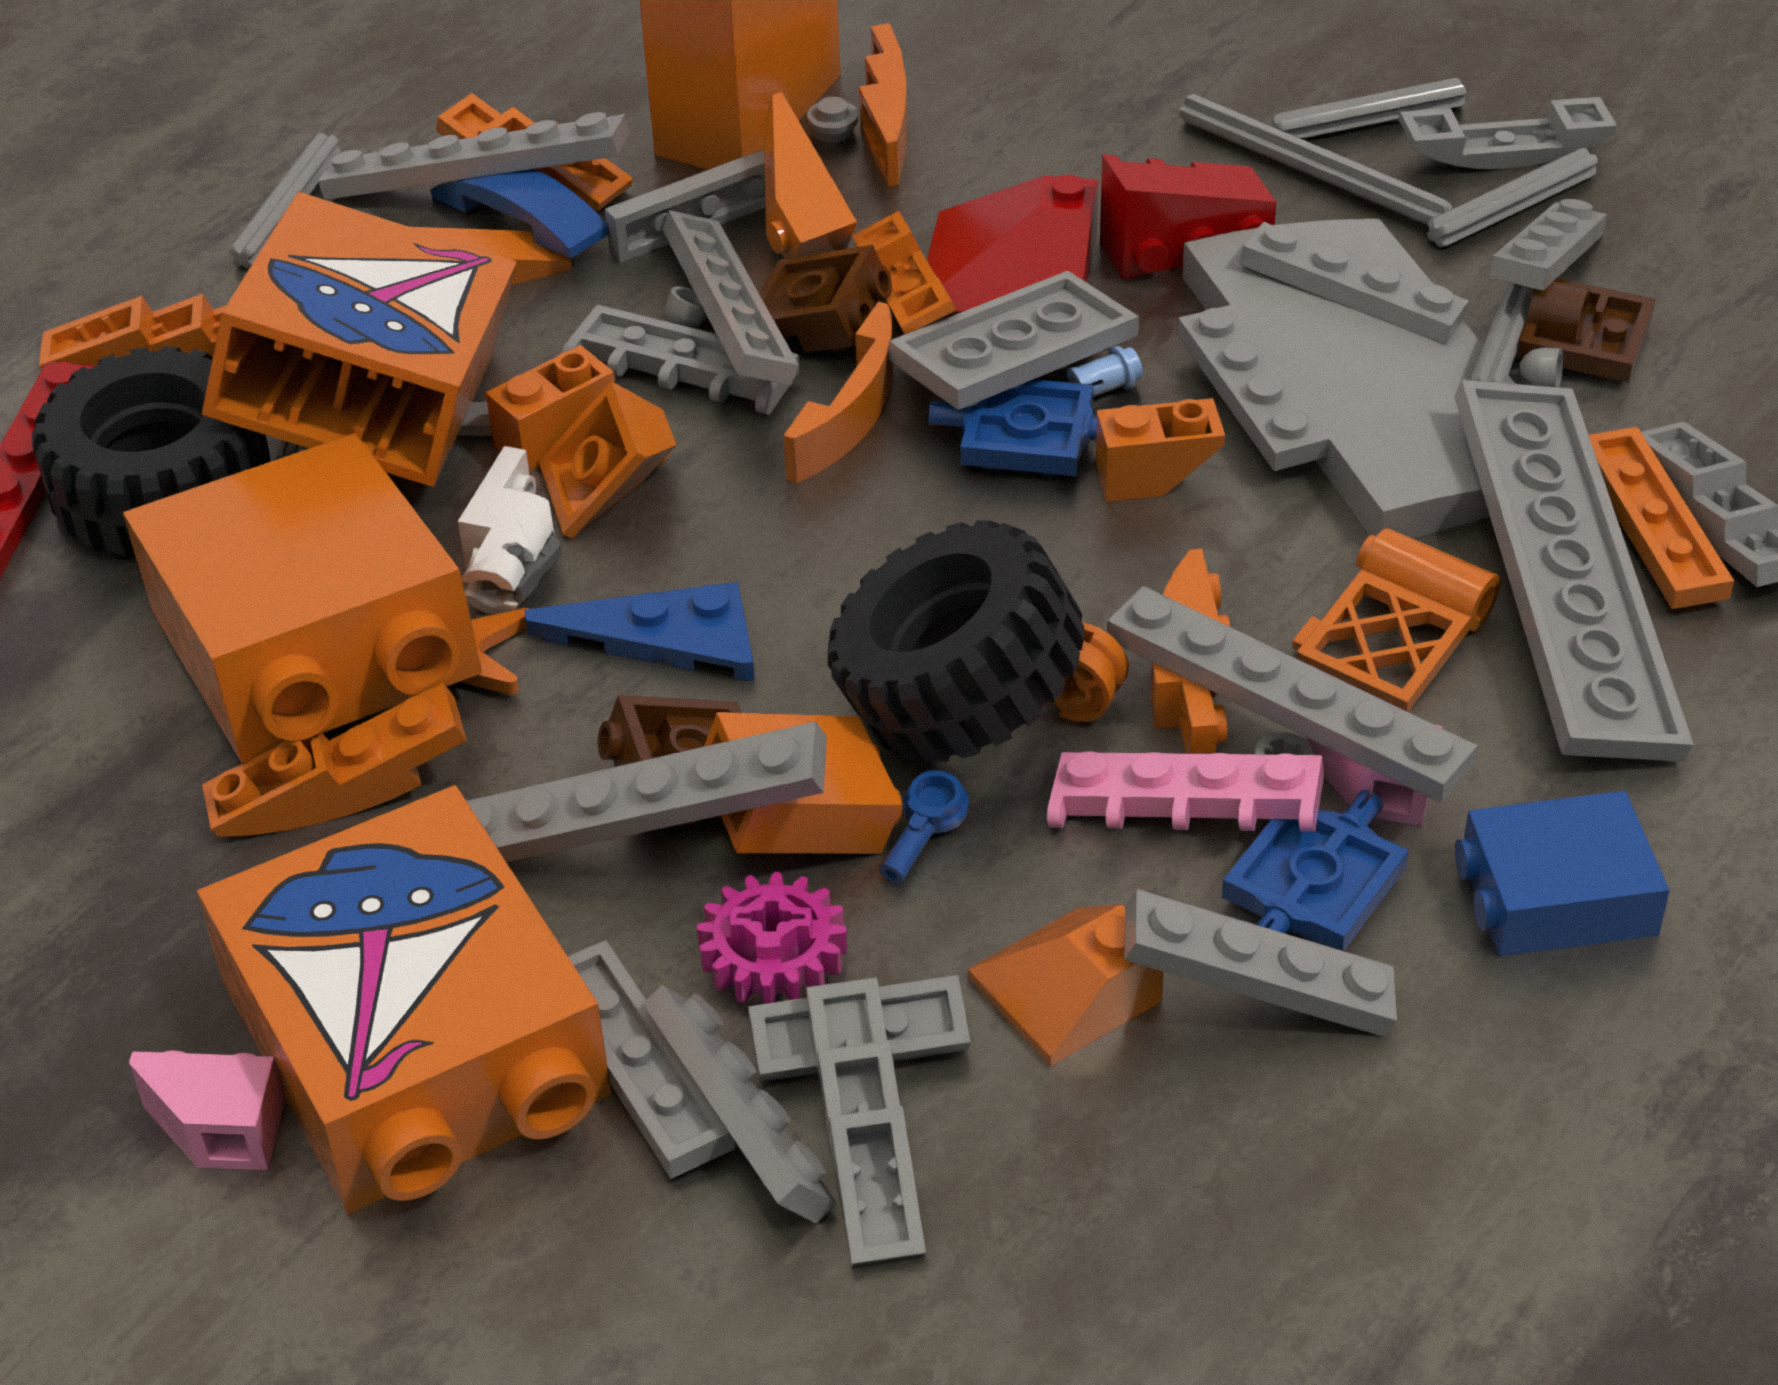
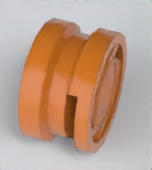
(1096, 679)

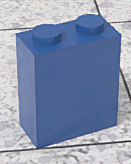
(1562, 873)

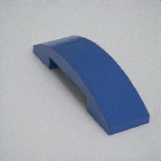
(556, 213)

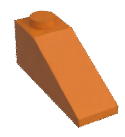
(800, 196)

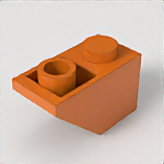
(545, 401)
(1154, 446)

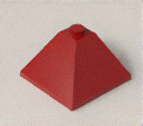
(1015, 238)

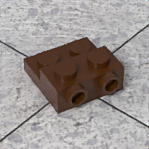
(826, 296)
(657, 727)

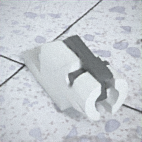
(506, 536)

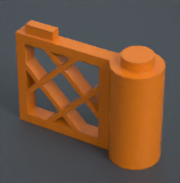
(1420, 589)

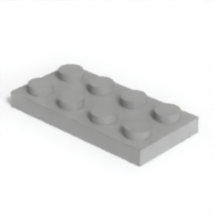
(1013, 339)

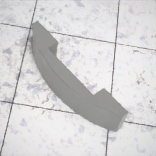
(1509, 144)

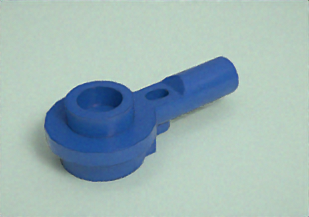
(931, 805)

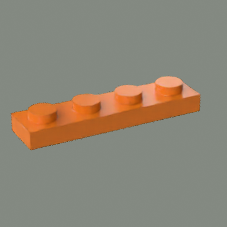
(1659, 521)

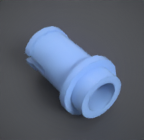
(1110, 372)

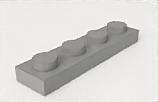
(714, 194)
(1549, 244)
(1354, 282)
(1259, 963)
(647, 1070)
(750, 1115)

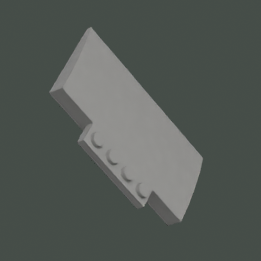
(1338, 382)

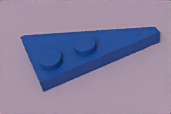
(658, 626)

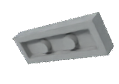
(918, 1018)

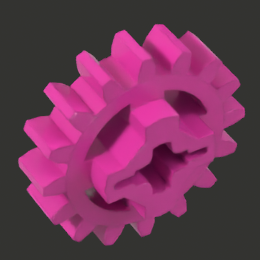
(772, 938)

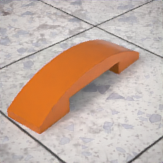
(916, 292)
(828, 433)

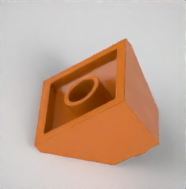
(604, 456)
(1069, 981)

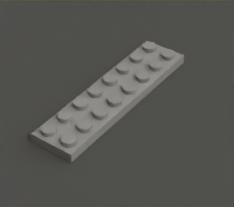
(1571, 574)

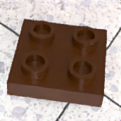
(1591, 324)

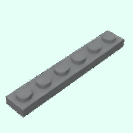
(487, 154)
(730, 300)
(1293, 694)
(656, 792)

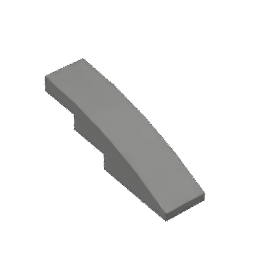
(1714, 487)
(865, 1122)

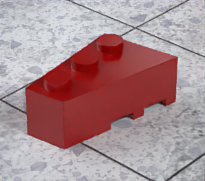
(1158, 207)

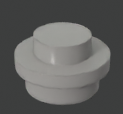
(832, 119)

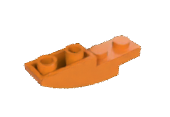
(1174, 698)
(337, 777)

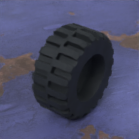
(132, 438)
(956, 641)

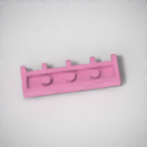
(1187, 787)

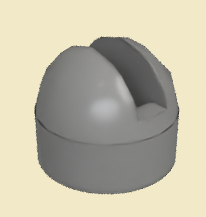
(684, 308)
(1542, 367)

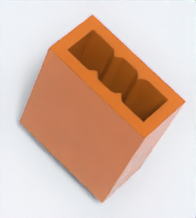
(847, 818)

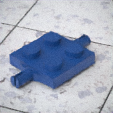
(1025, 427)
(1318, 880)

